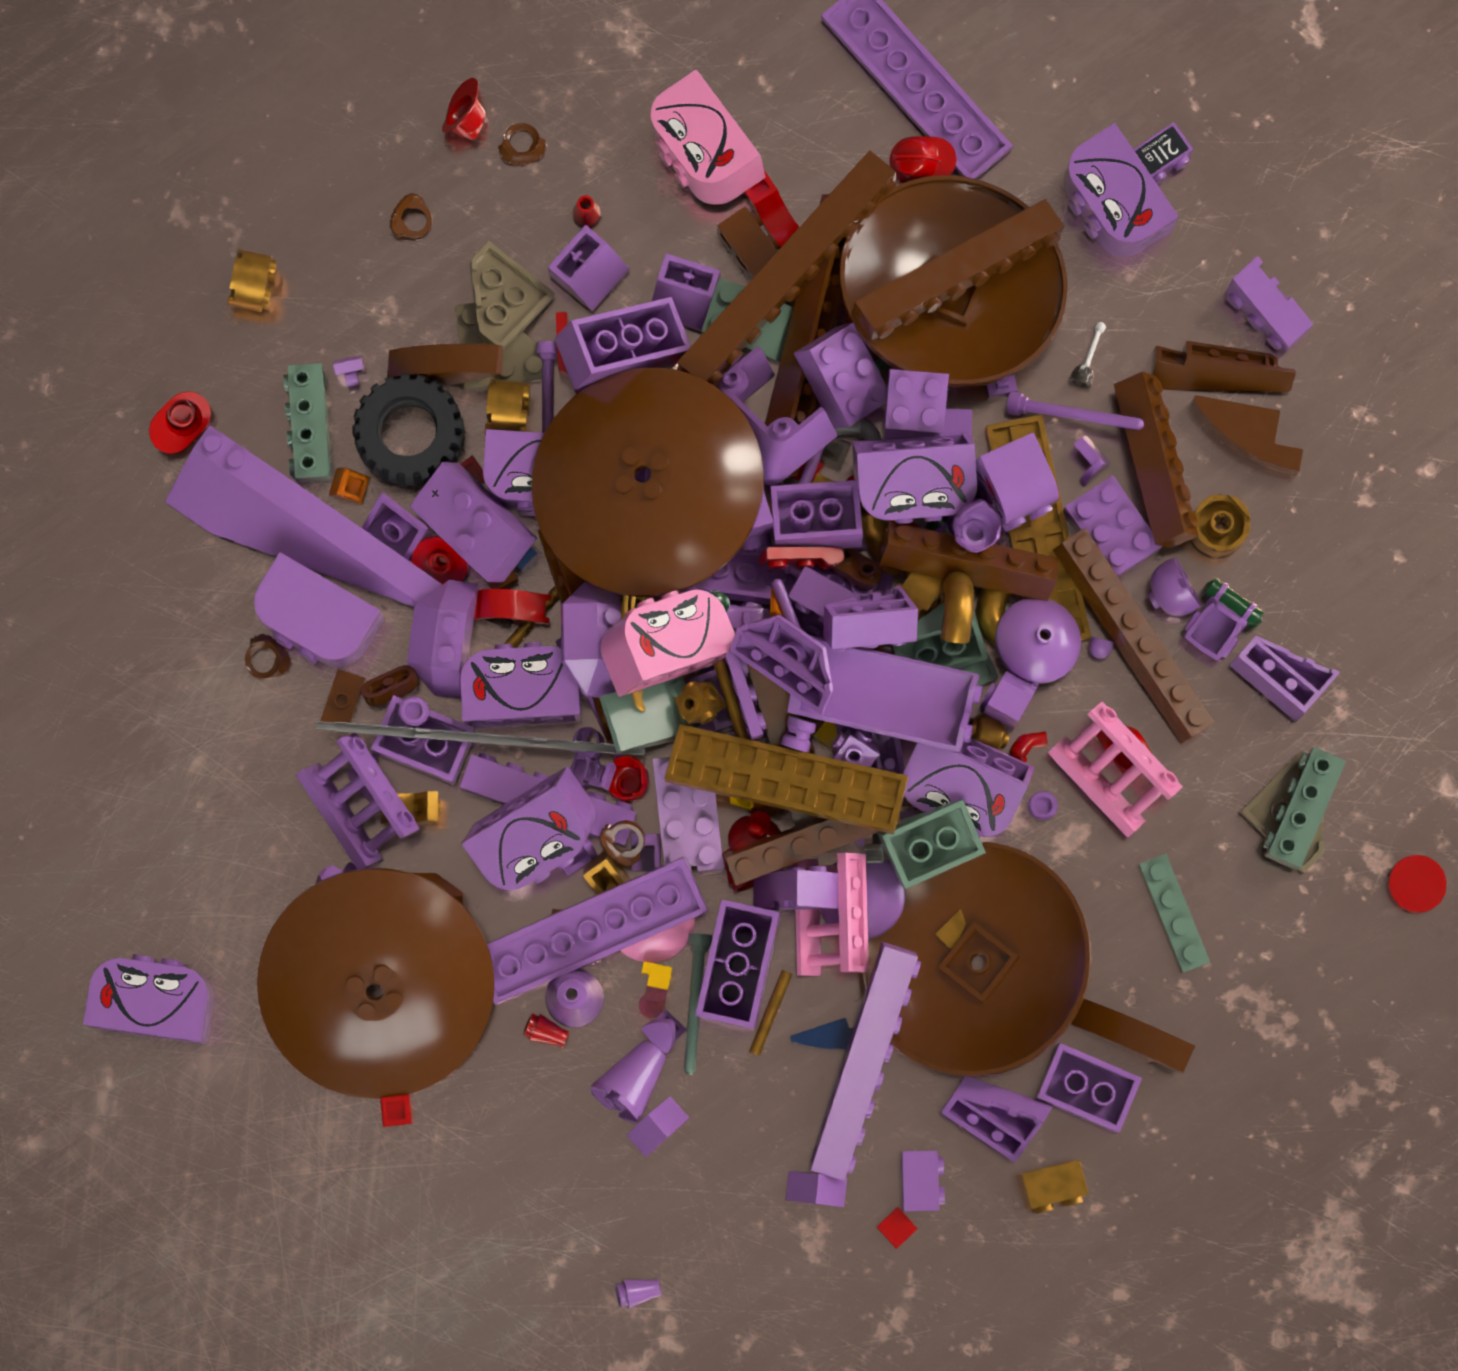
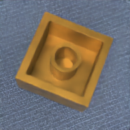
(1052, 1185)

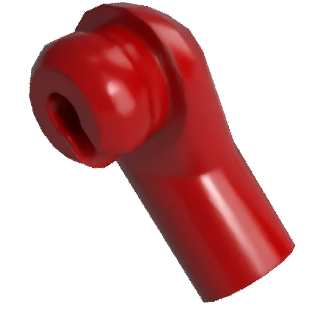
(1025, 742)

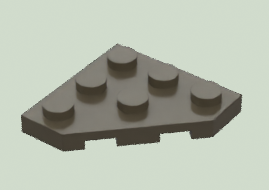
(504, 296)
(518, 359)
(1264, 807)

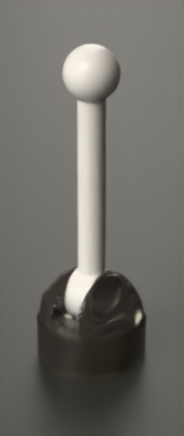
(1083, 375)

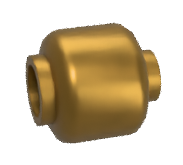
(989, 731)

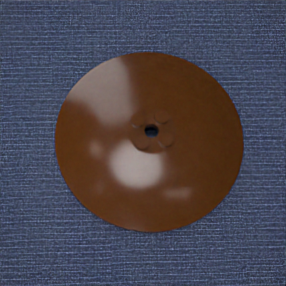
(987, 329)
(658, 531)
(384, 932)
(1033, 973)

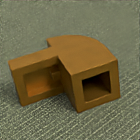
(423, 806)

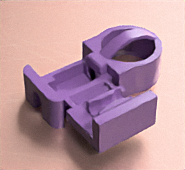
(588, 769)

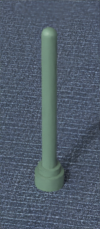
(699, 945)

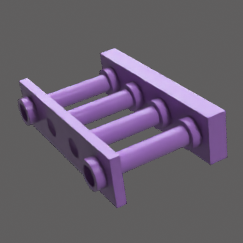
(337, 813)

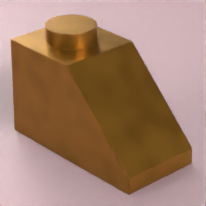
(604, 873)

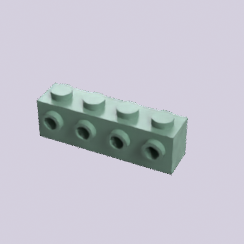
(308, 423)
(1304, 808)

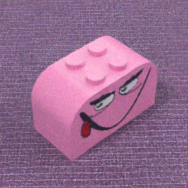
(704, 142)
(666, 640)

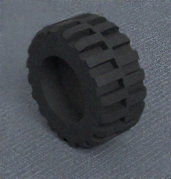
(396, 395)

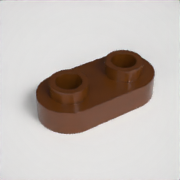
(853, 570)
(394, 682)

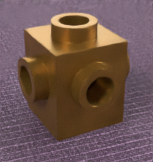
(699, 702)

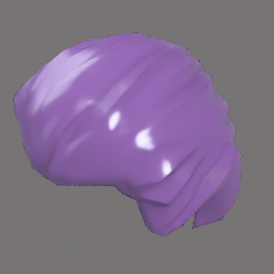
(977, 526)

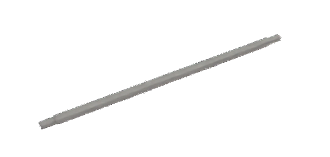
(473, 737)

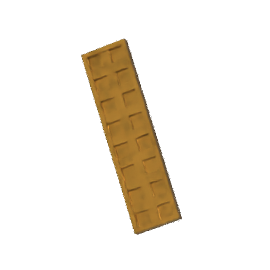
(1047, 531)
(786, 779)

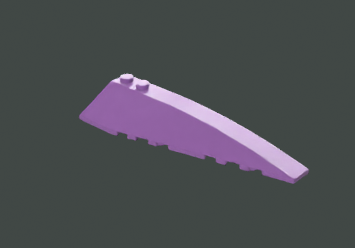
(261, 508)

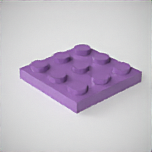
(746, 697)

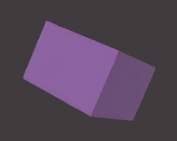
(657, 1126)
(815, 1189)

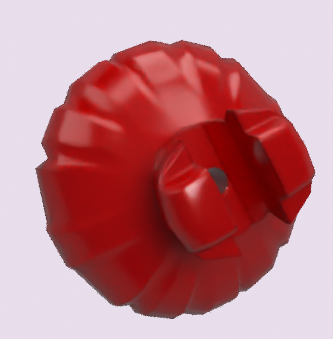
(751, 829)

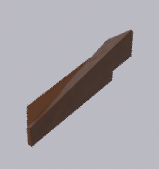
(1220, 368)

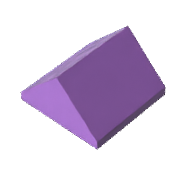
(395, 526)

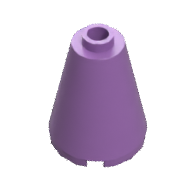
(581, 1009)
(630, 1081)

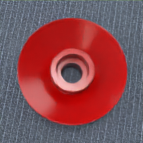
(426, 558)

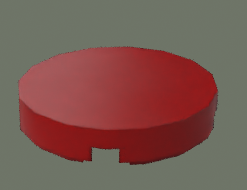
(1417, 884)

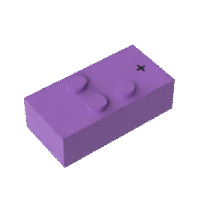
(473, 522)

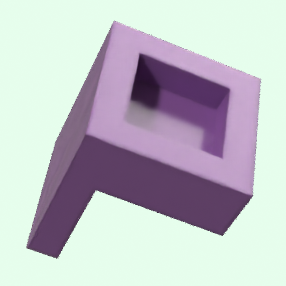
(650, 854)

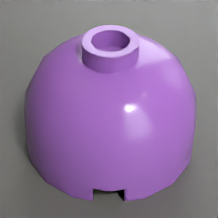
(1172, 589)

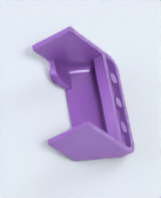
(784, 442)

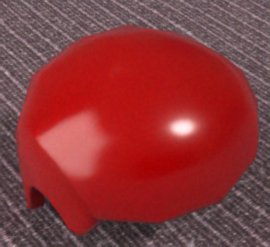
(629, 778)

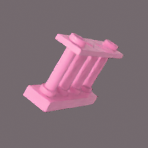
(1097, 787)
(851, 926)

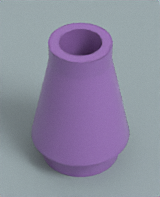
(635, 1292)

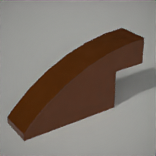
(447, 362)
(1248, 432)
(1133, 1036)

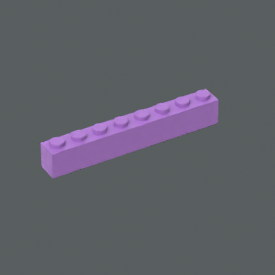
(863, 1061)

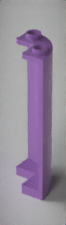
(897, 697)

